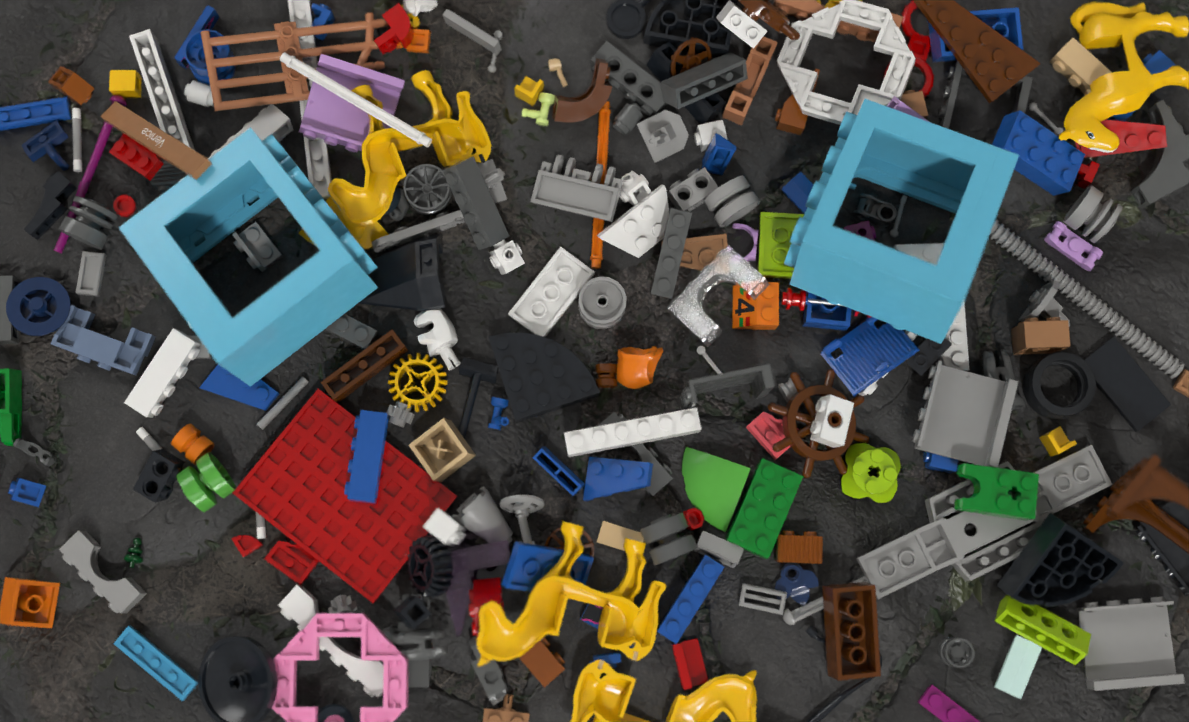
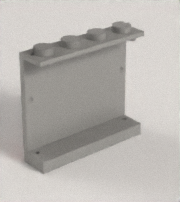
(964, 416)
(1128, 644)

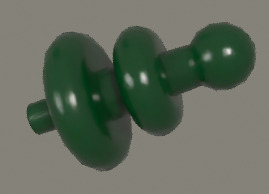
(134, 551)

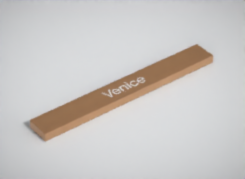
(156, 140)

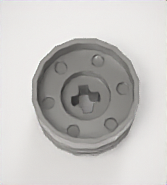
(1093, 214)

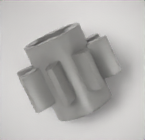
(400, 414)
(342, 604)

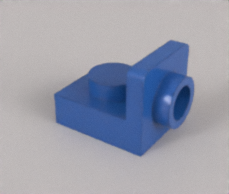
(325, 17)
(26, 491)
(610, 658)

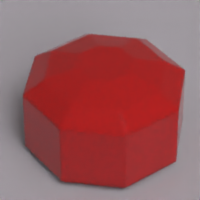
(694, 518)

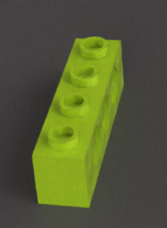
(1044, 629)

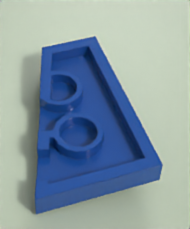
(228, 385)
(615, 476)

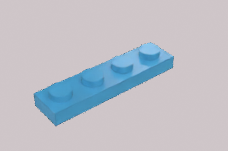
(156, 663)

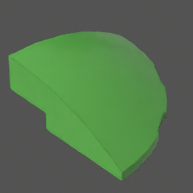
(713, 485)

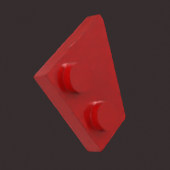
(292, 561)

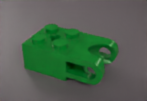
(10, 405)
(992, 489)

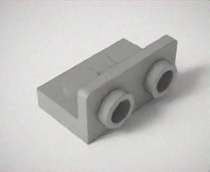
(258, 246)

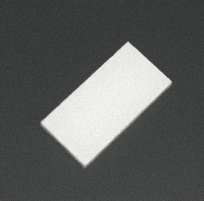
(551, 293)

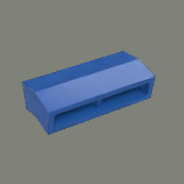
(798, 191)
(562, 468)

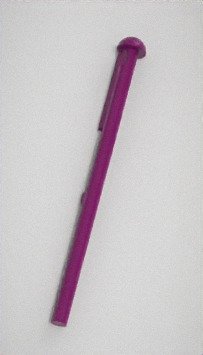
(90, 170)

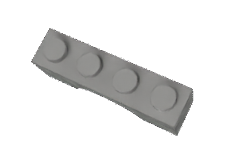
(83, 553)

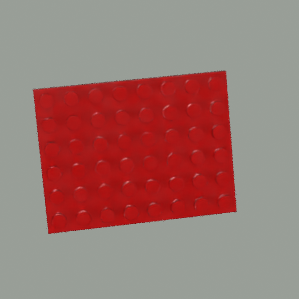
(302, 494)

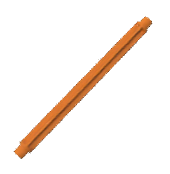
(602, 155)

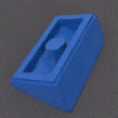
(718, 155)

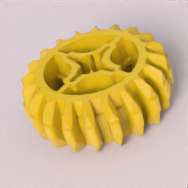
(426, 376)

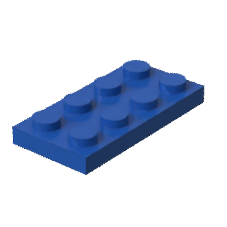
(532, 562)

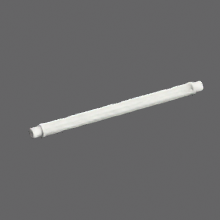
(355, 99)

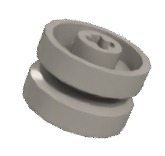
(732, 201)
(602, 290)

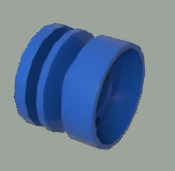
(196, 59)

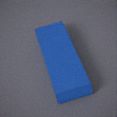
(35, 113)

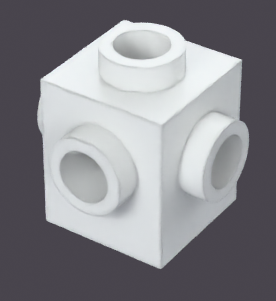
(634, 188)
(513, 255)

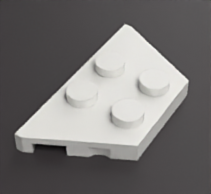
(641, 225)

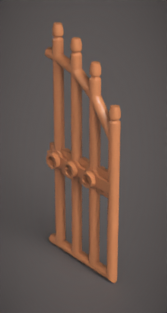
(287, 40)

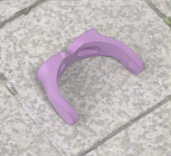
(754, 234)

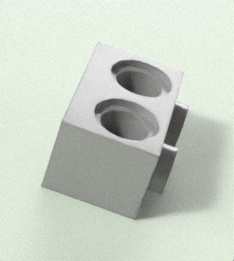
(695, 194)

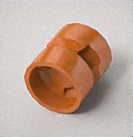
(190, 442)

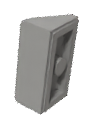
(719, 549)

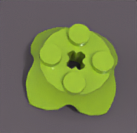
(857, 481)

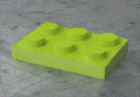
(774, 243)

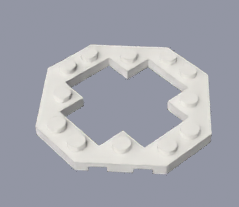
(825, 24)

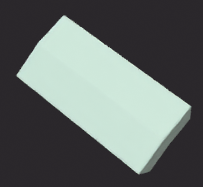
(1017, 667)

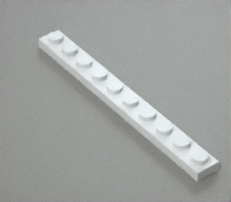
(315, 149)

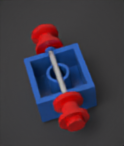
(818, 311)

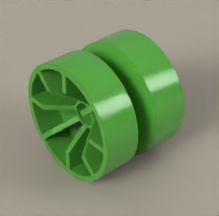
(200, 486)

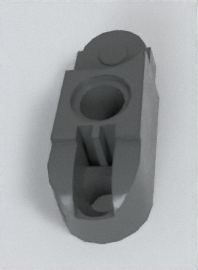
(489, 675)

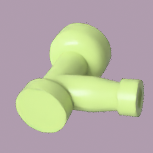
(541, 116)

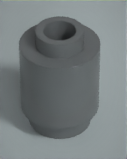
(627, 118)

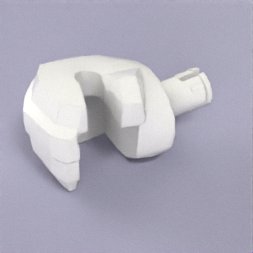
(440, 338)

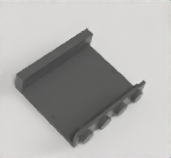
(759, 377)

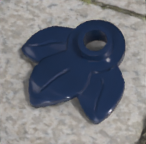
(796, 586)

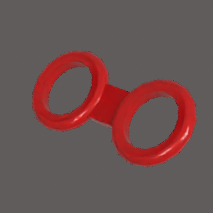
(919, 46)

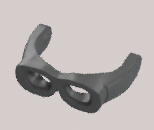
(26, 446)

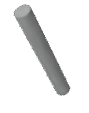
(282, 403)

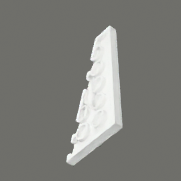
(957, 354)

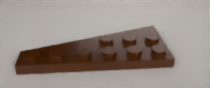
(982, 52)

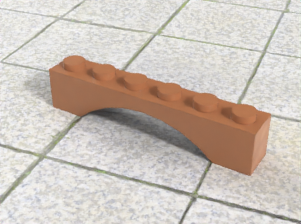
(805, 8)

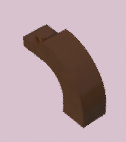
(587, 104)

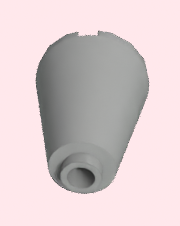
(483, 518)

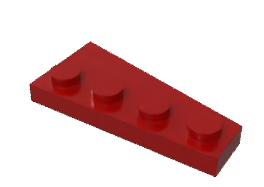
(1132, 136)

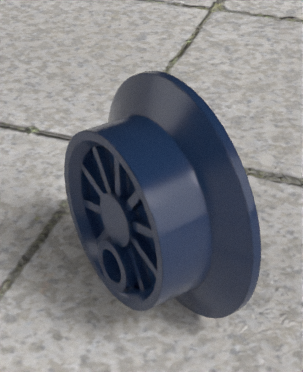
(38, 306)

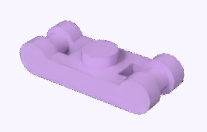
(1073, 246)

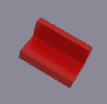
(689, 663)

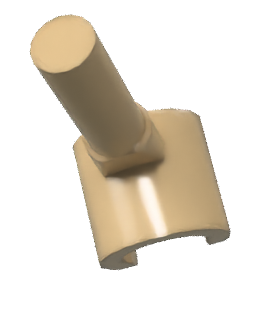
(555, 65)

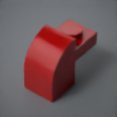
(400, 30)

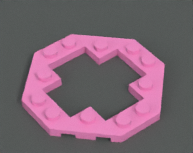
(373, 647)

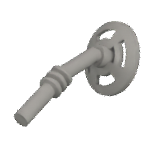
(522, 511)

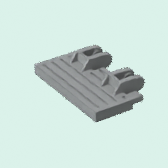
(574, 190)

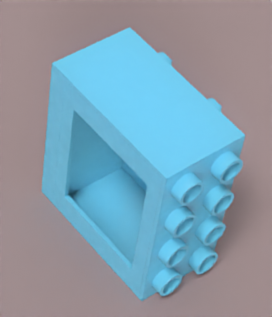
(920, 163)
(214, 207)

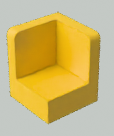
(125, 83)
(529, 90)
(1056, 441)

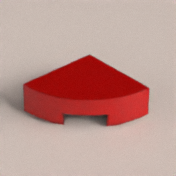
(246, 544)

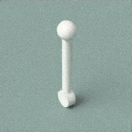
(701, 351)

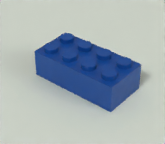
(1003, 21)
(1041, 154)

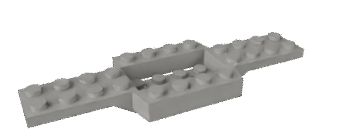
(945, 542)

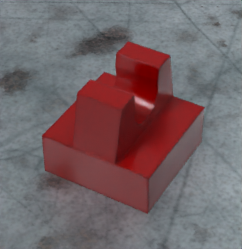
(1086, 174)

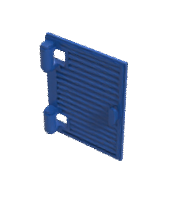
(867, 353)

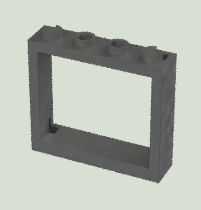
(950, 92)

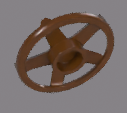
(691, 60)

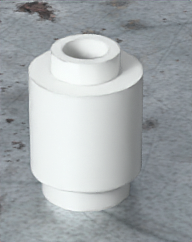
(199, 93)

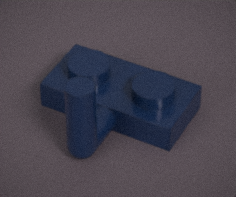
(45, 142)

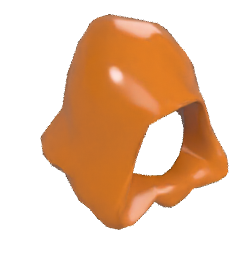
(637, 366)

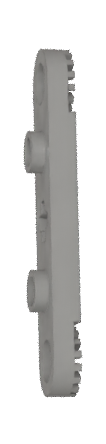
(404, 235)

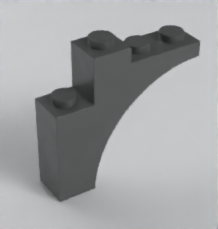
(1168, 170)

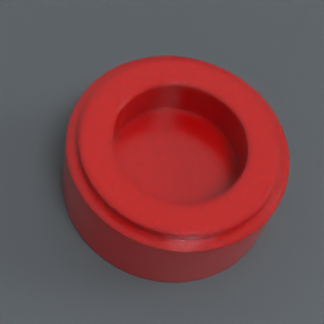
(124, 205)

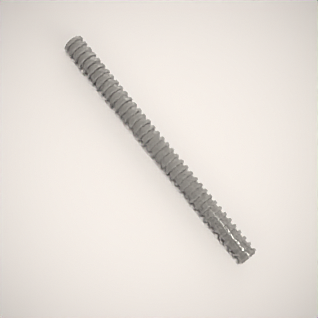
(1087, 301)

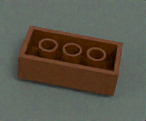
(851, 630)

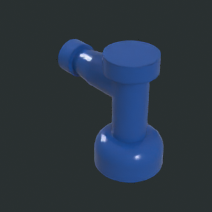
(497, 420)

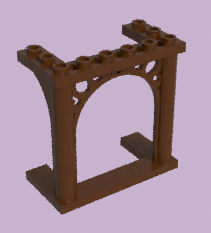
(1132, 501)

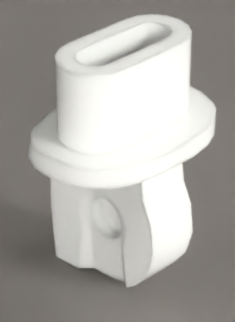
(415, 6)

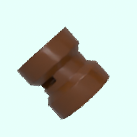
(606, 375)

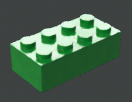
(764, 508)

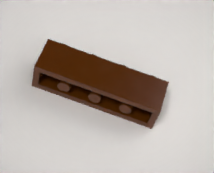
(364, 366)

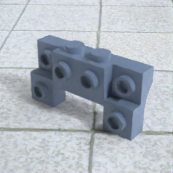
(108, 352)

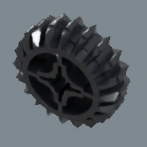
(430, 566)

